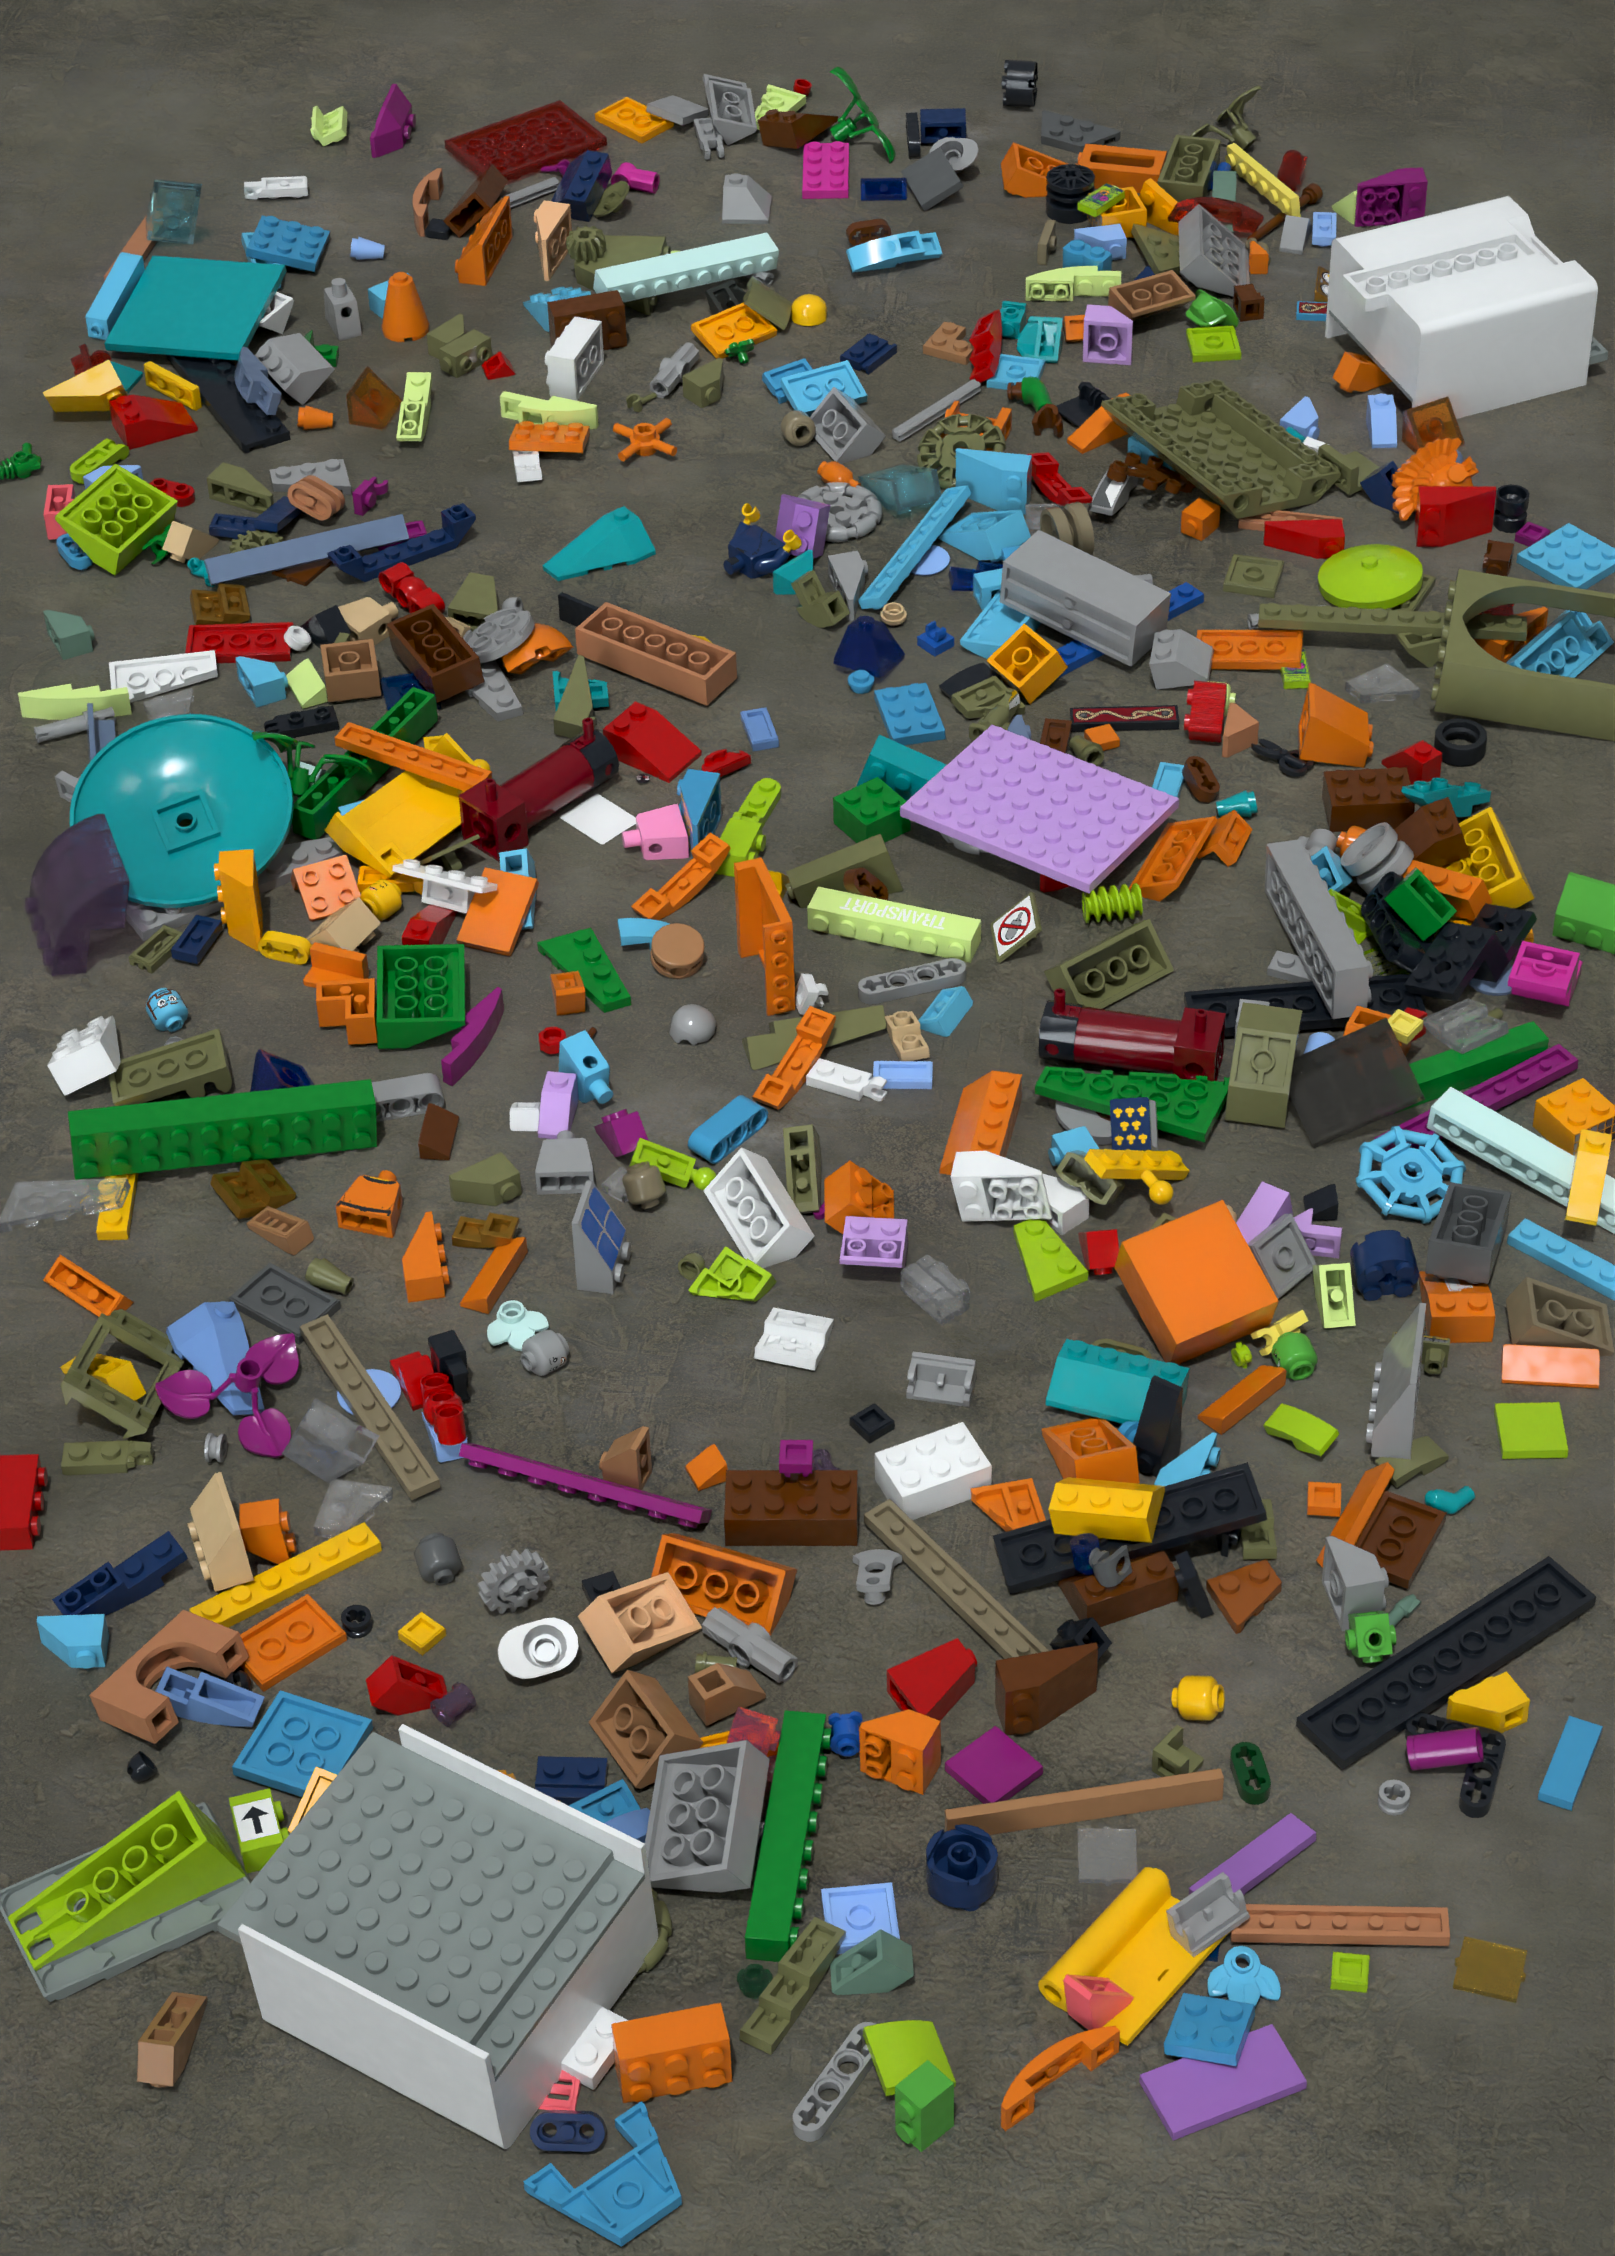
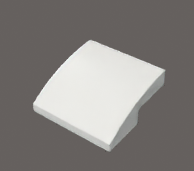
(794, 1338)

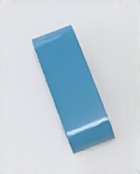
(727, 1129)

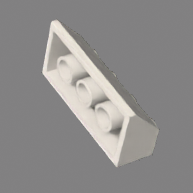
(758, 1210)

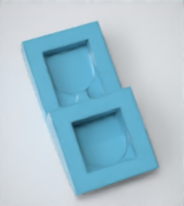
(638, 930)

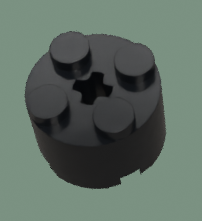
(1020, 83)

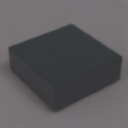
(438, 230)
(872, 1423)

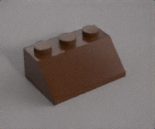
(1145, 1589)

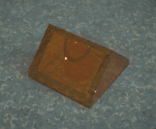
(371, 401)
(1429, 423)

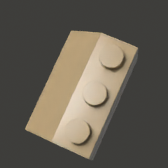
(219, 1537)

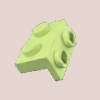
(329, 127)

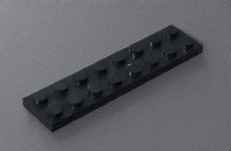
(1387, 996)
(1187, 1514)

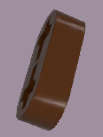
(868, 231)
(1200, 779)
(867, 882)

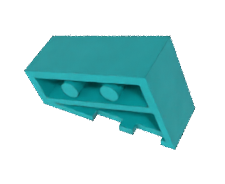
(899, 767)

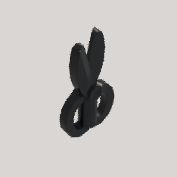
(1284, 758)

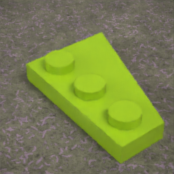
(1047, 1259)

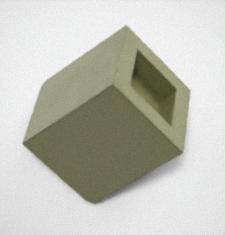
(1174, 1758)

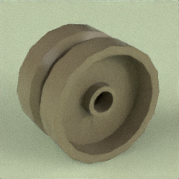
(1069, 525)

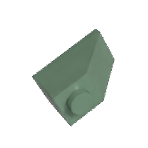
(69, 633)
(872, 1966)

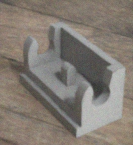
(941, 1379)
(1207, 1915)

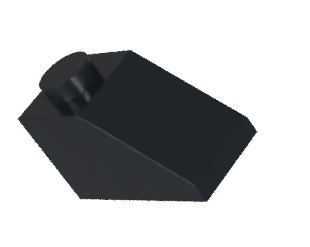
(326, 626)

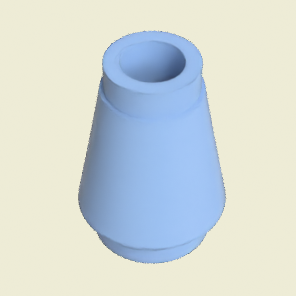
(366, 249)

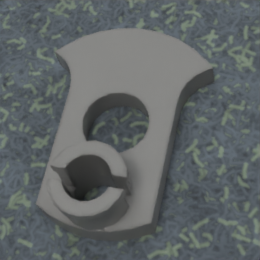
(875, 1583)

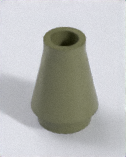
(1087, 750)
(327, 1276)

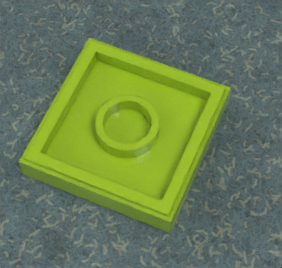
(1213, 344)
(1530, 1430)

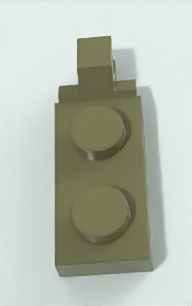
(105, 1457)

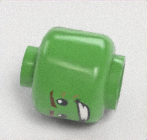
(1295, 1355)

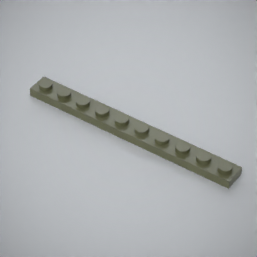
(1385, 621)

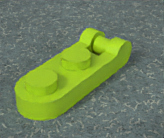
(101, 455)
(760, 801)

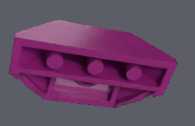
(393, 123)

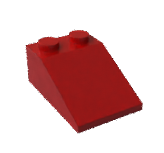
(149, 420)
(1453, 514)
(650, 742)

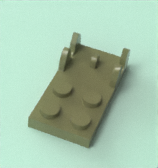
(172, 1069)

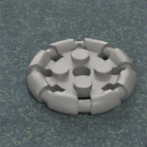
(858, 513)

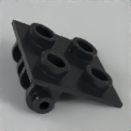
(1083, 406)

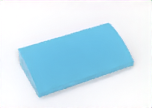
(994, 627)

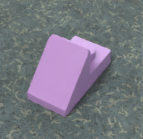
(1321, 1240)

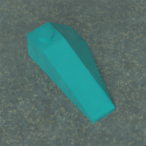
(609, 541)

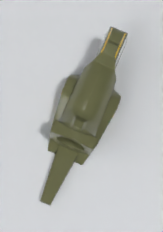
(998, 716)

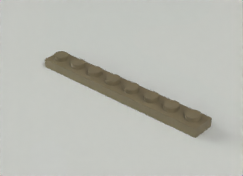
(370, 1407)
(951, 1582)

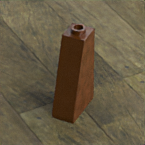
(476, 201)

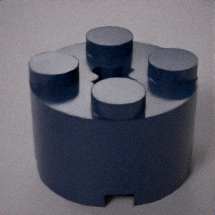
(1384, 1265)
(961, 1867)

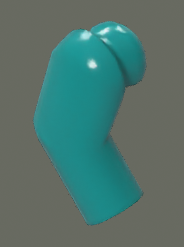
(198, 569)
(1449, 1501)

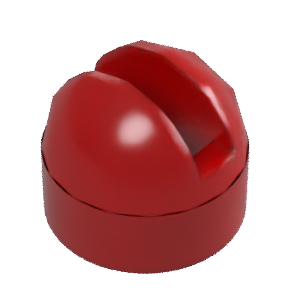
(802, 86)

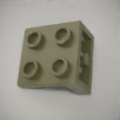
(1353, 467)

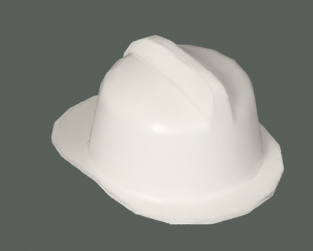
(538, 1648)

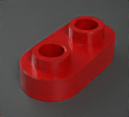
(180, 491)

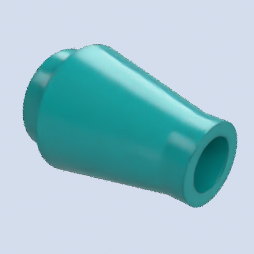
(1242, 802)

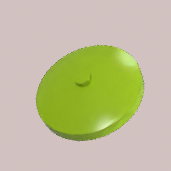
(1370, 577)

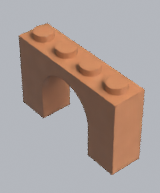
(184, 1642)

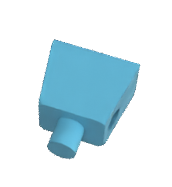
(582, 1057)

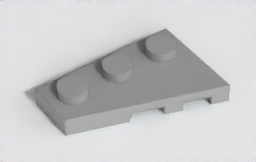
(330, 471)

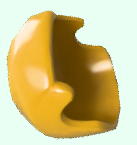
(809, 310)

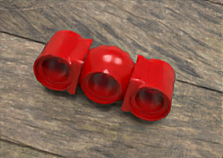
(408, 589)
(443, 1409)

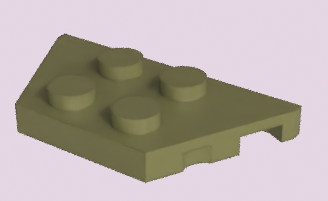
(1158, 248)

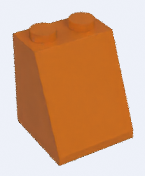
(1333, 730)

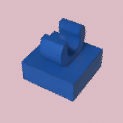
(935, 639)

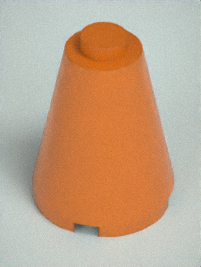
(403, 310)

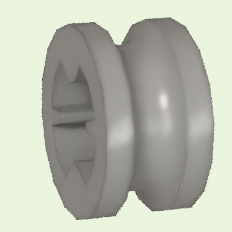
(215, 1447)
(1391, 1788)

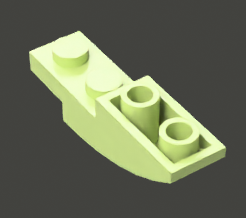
(1070, 281)
(415, 407)
(553, 410)

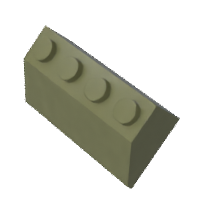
(1112, 967)

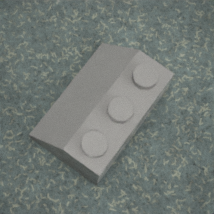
(295, 365)
(845, 428)

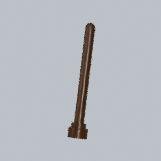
(1310, 195)

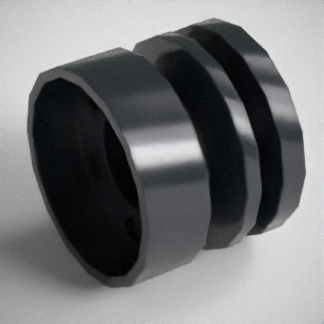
(1065, 188)

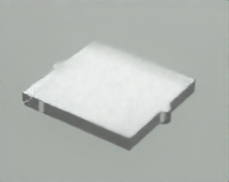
(1107, 1855)

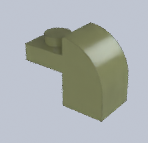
(817, 606)

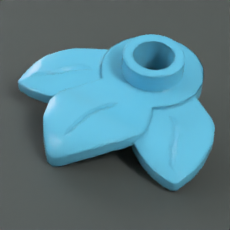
(1245, 1983)

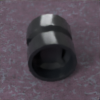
(1510, 508)

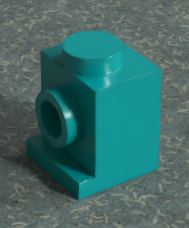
(1013, 318)

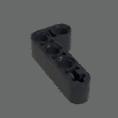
(1388, 928)

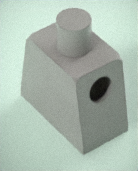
(341, 302)
(563, 1165)

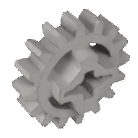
(513, 1581)

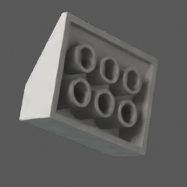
(1211, 253)
(1397, 1390)
(706, 1817)

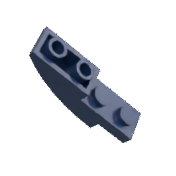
(117, 1587)

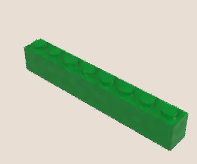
(346, 784)
(787, 1835)

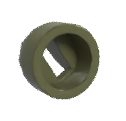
(691, 1266)

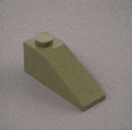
(238, 488)
(575, 703)
(803, 1167)

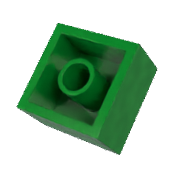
(870, 811)

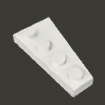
(162, 674)

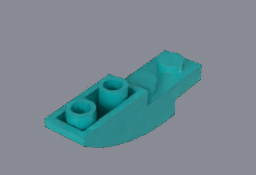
(1461, 797)

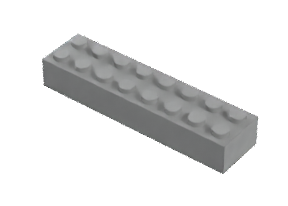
(1317, 928)

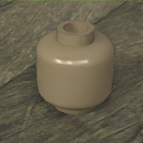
(798, 428)
(643, 1184)

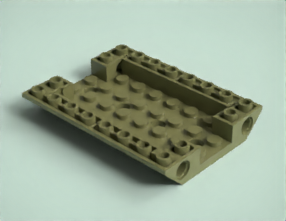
(1227, 448)

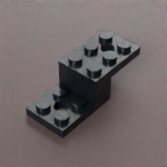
(1470, 952)

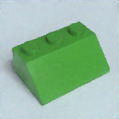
(1587, 913)

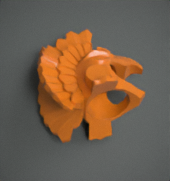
(1430, 467)

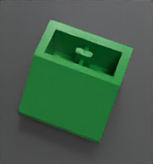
(1420, 904)

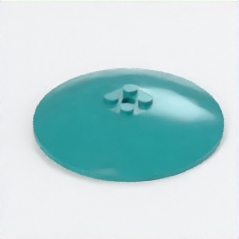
(181, 771)

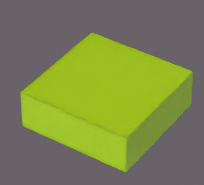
(1350, 1972)

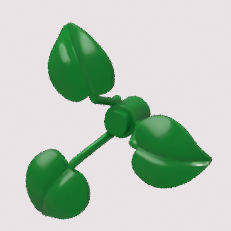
(846, 127)
(299, 776)

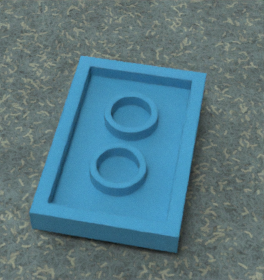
(909, 714)

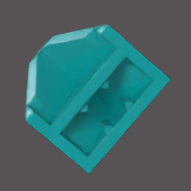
(1041, 339)

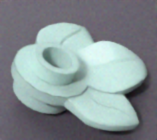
(515, 1325)

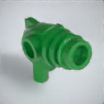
(20, 464)

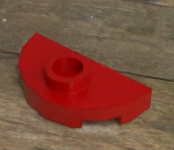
(725, 762)

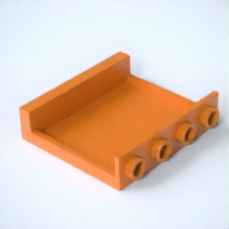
(765, 931)

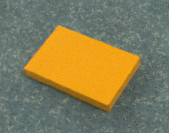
(632, 120)
(732, 326)

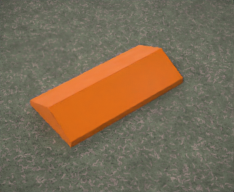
(1172, 857)

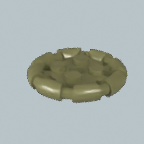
(956, 438)

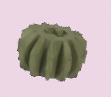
(586, 243)

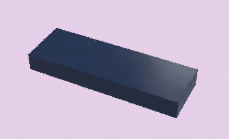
(277, 516)

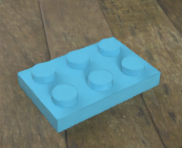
(810, 387)

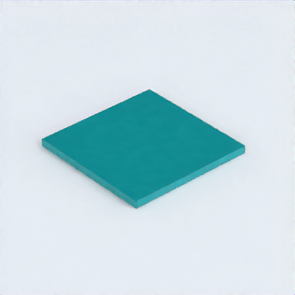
(195, 307)

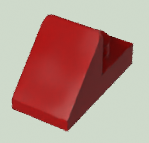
(408, 1372)

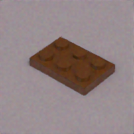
(1401, 1535)

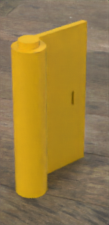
(1133, 1950)

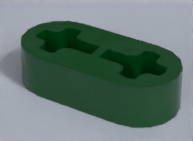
(1243, 1774)

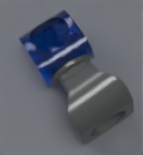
(1090, 1560)

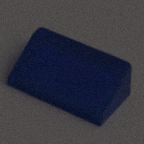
(883, 189)

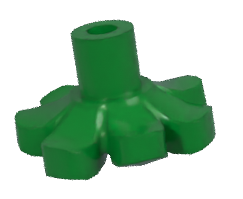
(740, 350)

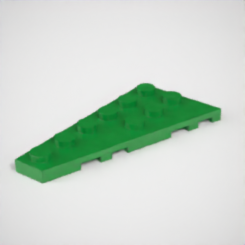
(1182, 1105)

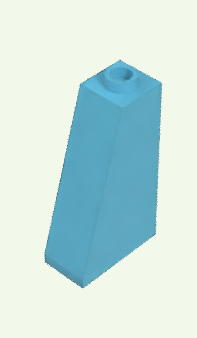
(114, 295)

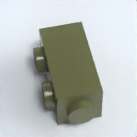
(465, 353)

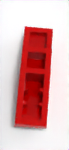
(987, 346)

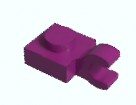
(366, 494)

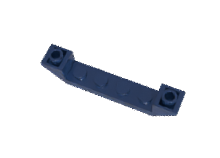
(455, 524)

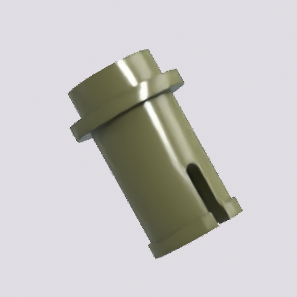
(704, 1661)

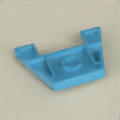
(625, 2194)

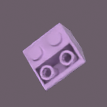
(874, 1242)

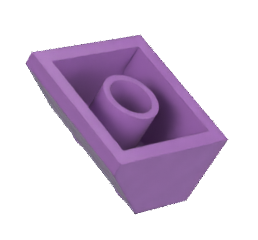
(805, 519)

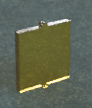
(1490, 1969)

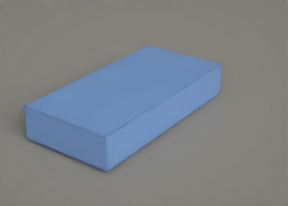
(759, 729)

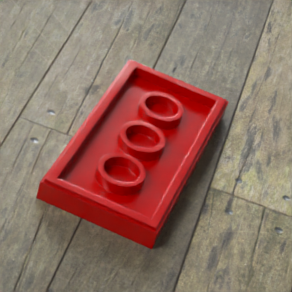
(247, 640)

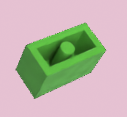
(924, 2106)

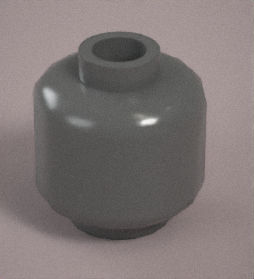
(437, 1558)

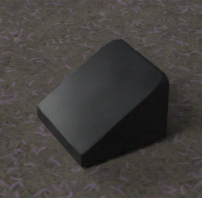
(1324, 1203)

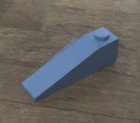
(214, 1343)

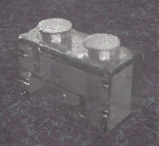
(935, 1289)

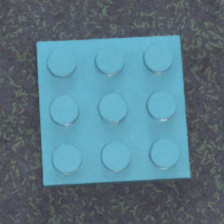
(1569, 558)

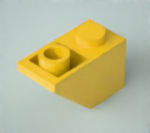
(1491, 1704)

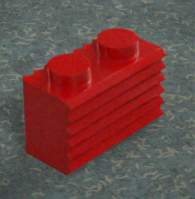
(1207, 711)

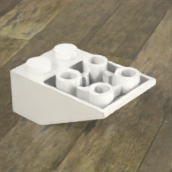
(86, 1055)
(997, 1188)

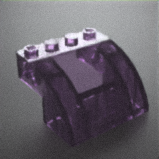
(77, 890)

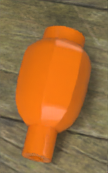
(836, 472)

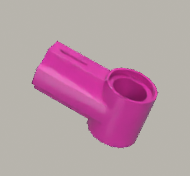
(636, 178)

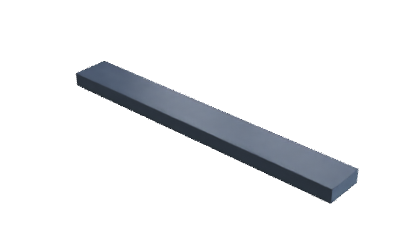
(305, 549)

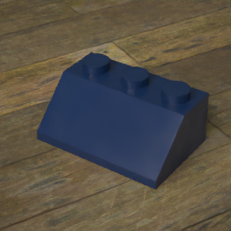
(584, 184)

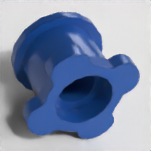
(845, 1733)

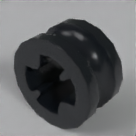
(360, 1614)

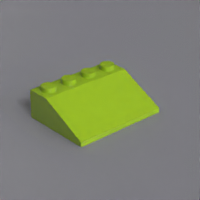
(117, 517)

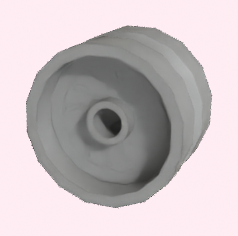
(1375, 855)

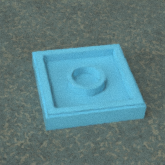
(1014, 369)

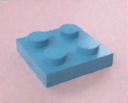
(1209, 2029)

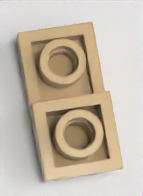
(906, 1036)

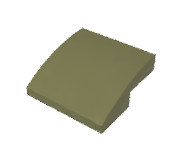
(767, 303)

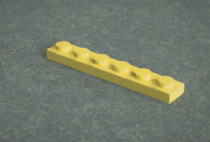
(1263, 180)

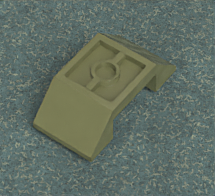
(1262, 1065)

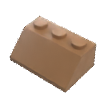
(1150, 295)
(640, 1724)

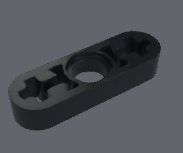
(912, 133)

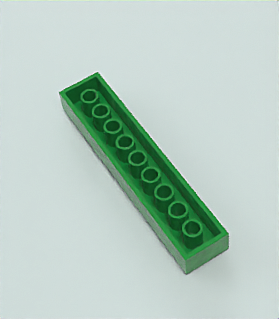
(222, 1129)

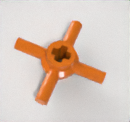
(644, 439)

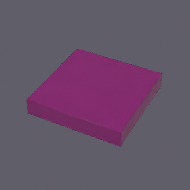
(993, 1767)

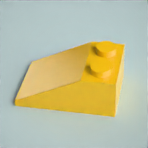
(87, 390)

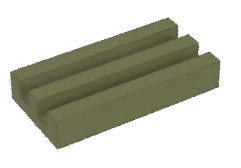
(161, 950)

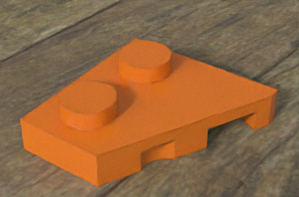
(1010, 1503)

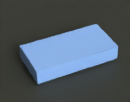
(905, 1074)

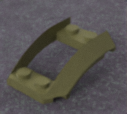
(103, 1398)

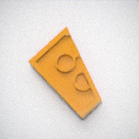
(1158, 206)

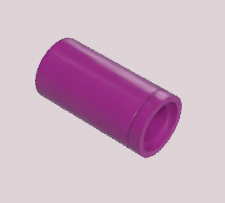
(1445, 1748)

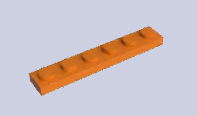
(410, 757)

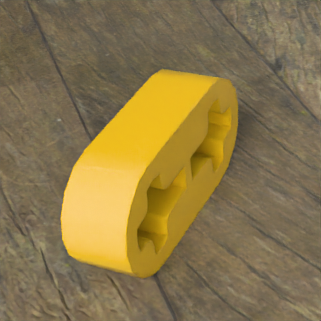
(285, 947)

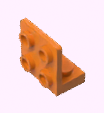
(325, 886)

